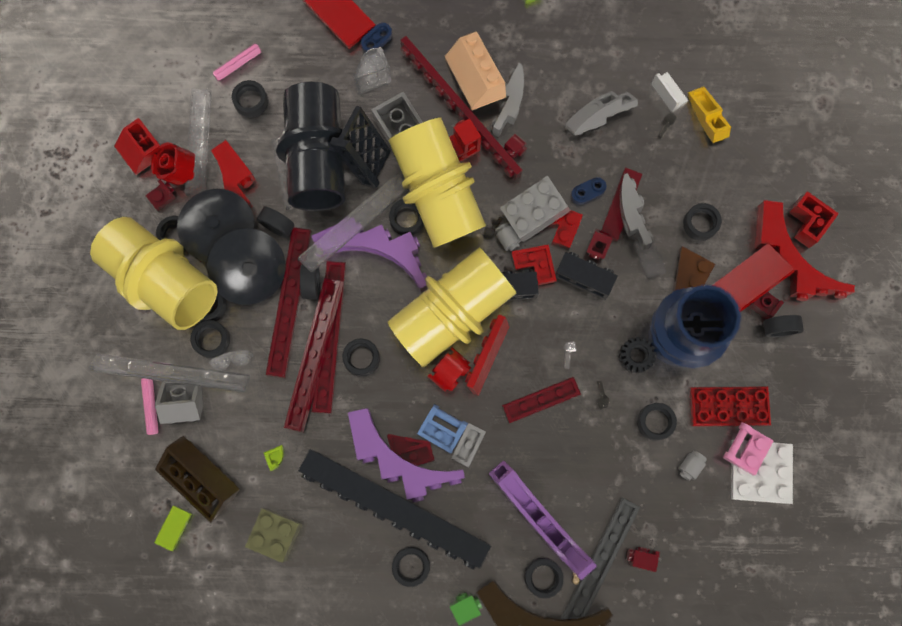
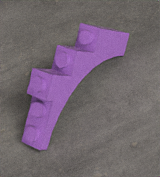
(399, 250)
(415, 479)
(541, 520)

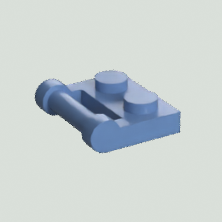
(439, 434)

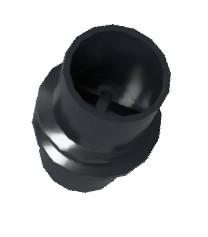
(312, 165)

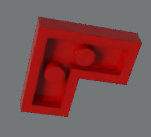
(566, 229)
(536, 258)

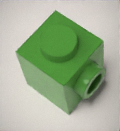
(465, 608)

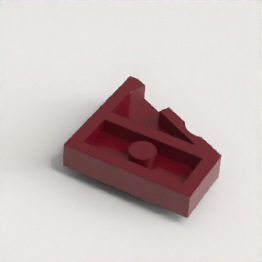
(411, 450)

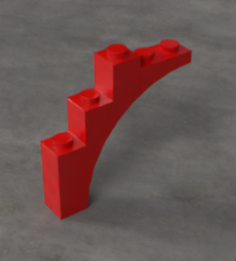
(234, 171)
(805, 280)

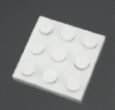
(772, 481)

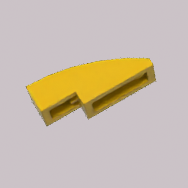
(709, 114)

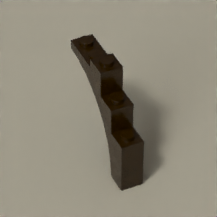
(508, 613)

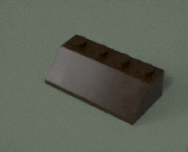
(196, 478)

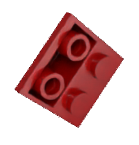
(137, 146)

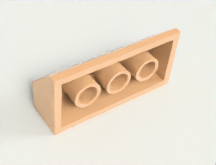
(475, 71)

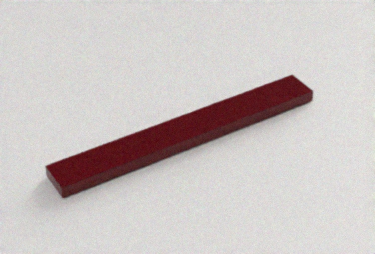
(287, 305)
(313, 355)
(325, 385)

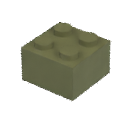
(273, 535)

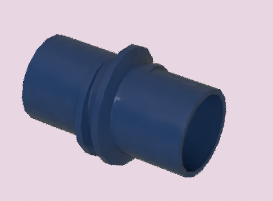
(703, 308)

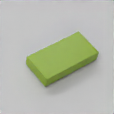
(173, 528)

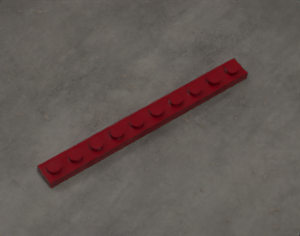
(463, 112)

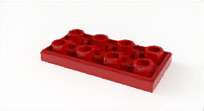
(343, 19)
(755, 276)
(485, 360)
(729, 406)

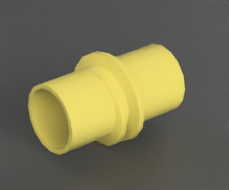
(436, 181)
(153, 273)
(451, 307)

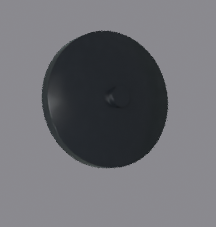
(209, 217)
(246, 265)

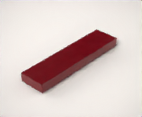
(613, 223)
(541, 400)

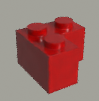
(465, 139)
(815, 216)

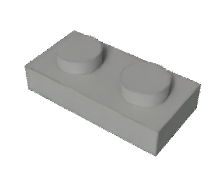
(468, 445)

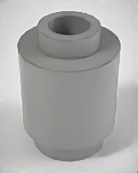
(508, 237)
(692, 465)

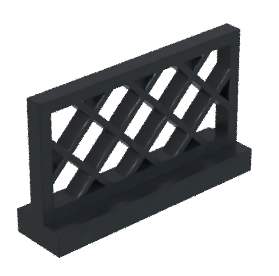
(355, 159)

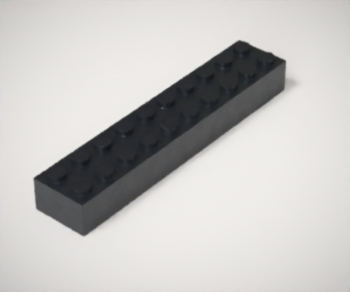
(394, 508)

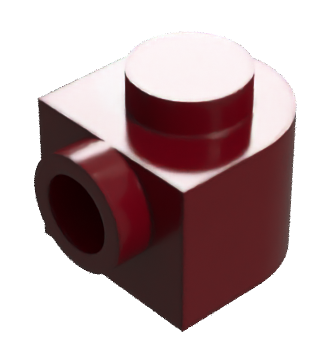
(515, 146)

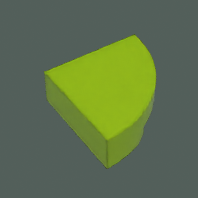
(274, 457)

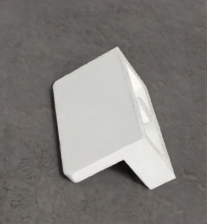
(669, 91)

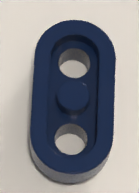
(374, 37)
(589, 190)

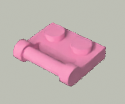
(754, 451)

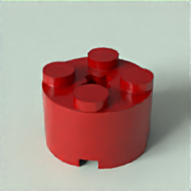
(173, 164)
(449, 369)

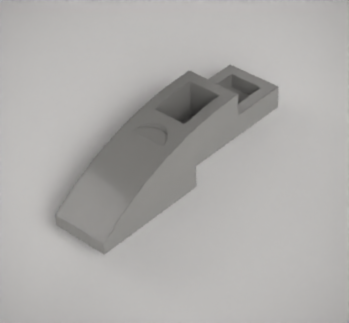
(512, 102)
(596, 111)
(630, 207)

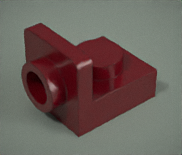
(161, 195)

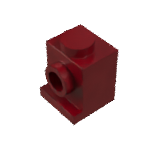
(599, 252)
(764, 310)
(643, 559)

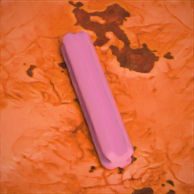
(236, 62)
(149, 406)

